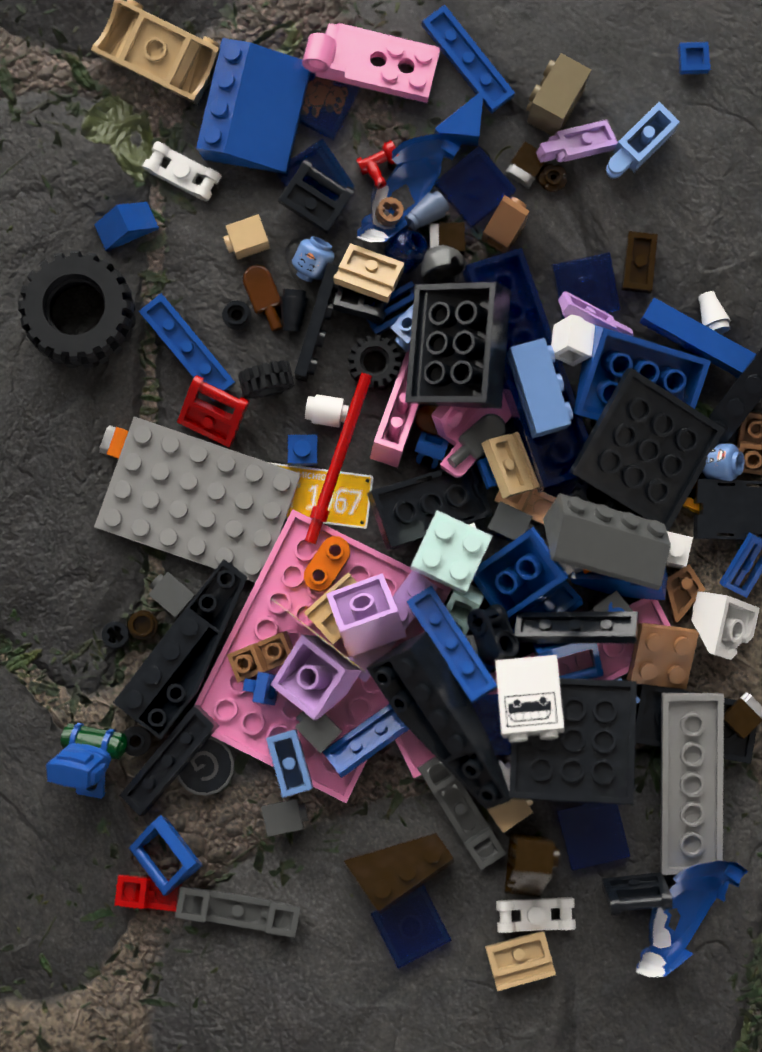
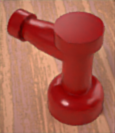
(371, 163)

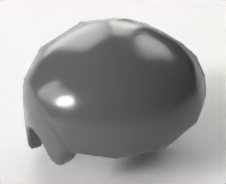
(441, 262)

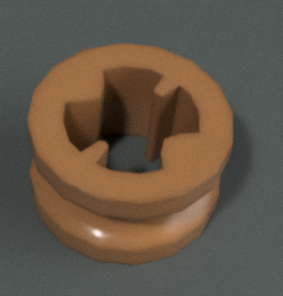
(388, 203)

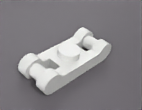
(181, 171)
(535, 914)

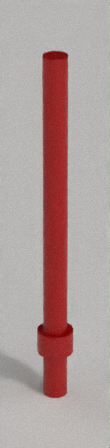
(320, 512)

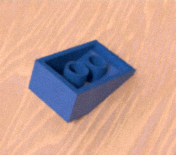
(519, 573)

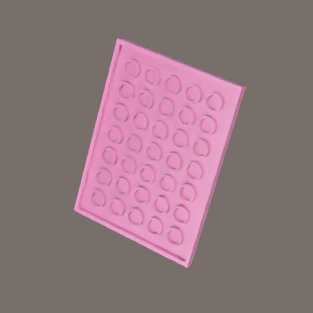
(249, 723)

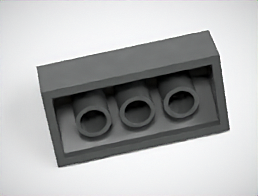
(607, 541)

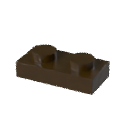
(639, 262)

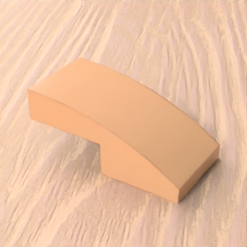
(530, 502)

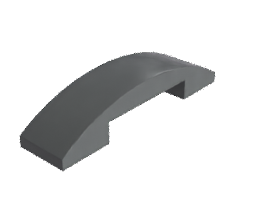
(462, 813)
(237, 910)

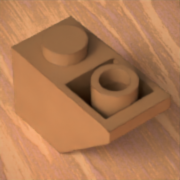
(506, 224)

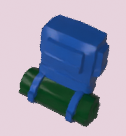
(85, 758)

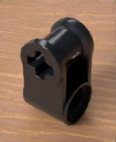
(494, 635)

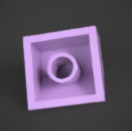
(366, 615)
(315, 676)

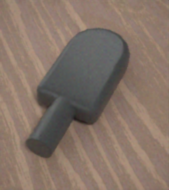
(484, 429)

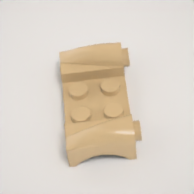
(157, 50)

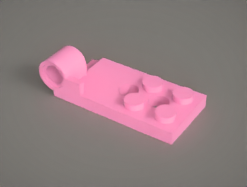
(346, 55)

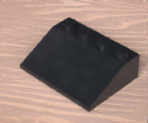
(458, 344)

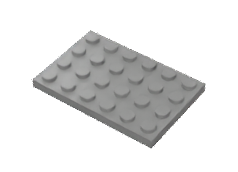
(196, 499)

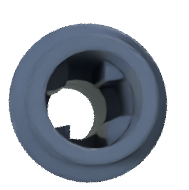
(428, 210)

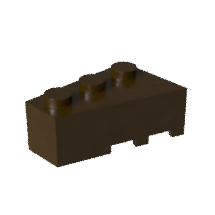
(529, 864)
(399, 869)

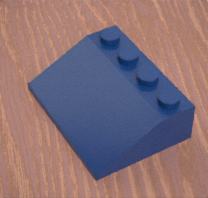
(253, 107)
(615, 352)

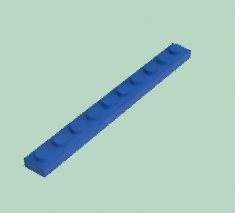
(385, 724)

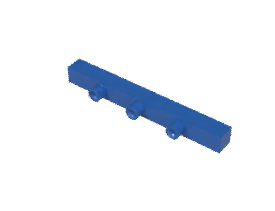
(696, 337)

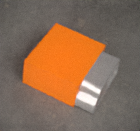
(113, 441)

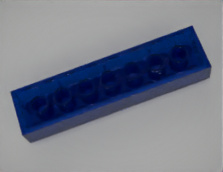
(551, 453)

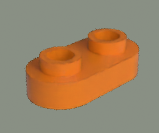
(327, 563)

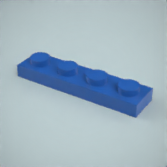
(468, 58)
(185, 343)
(452, 644)

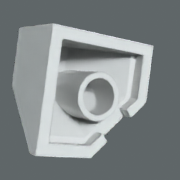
(723, 622)

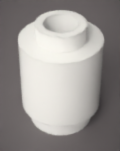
(326, 410)

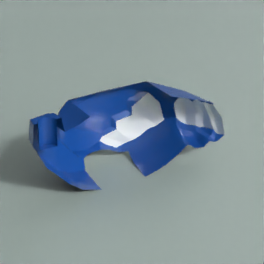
(418, 168)
(693, 897)

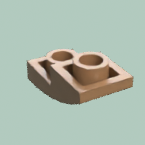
(750, 442)
(260, 656)

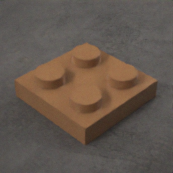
(663, 655)

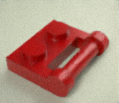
(209, 419)

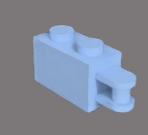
(642, 141)

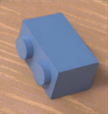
(289, 763)

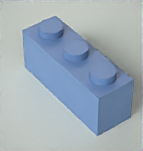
(539, 387)

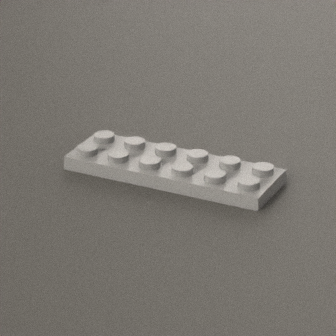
(691, 780)

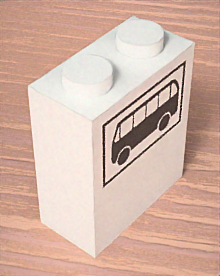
(529, 698)

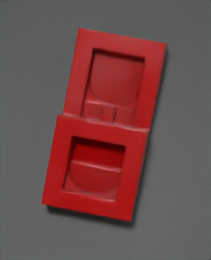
(142, 893)

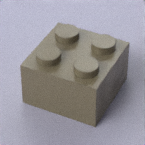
(557, 94)

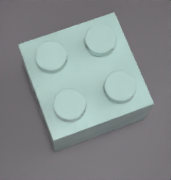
(450, 552)

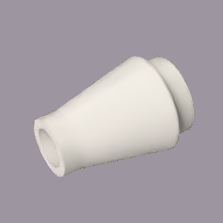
(713, 313)

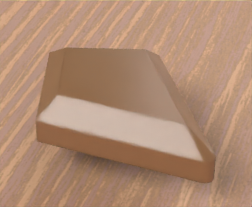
(682, 591)

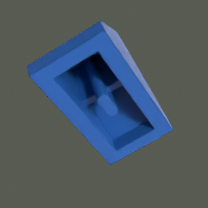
(464, 123)
(125, 224)

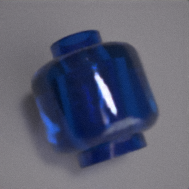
(408, 248)

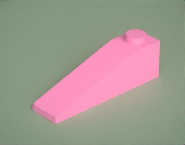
(395, 422)

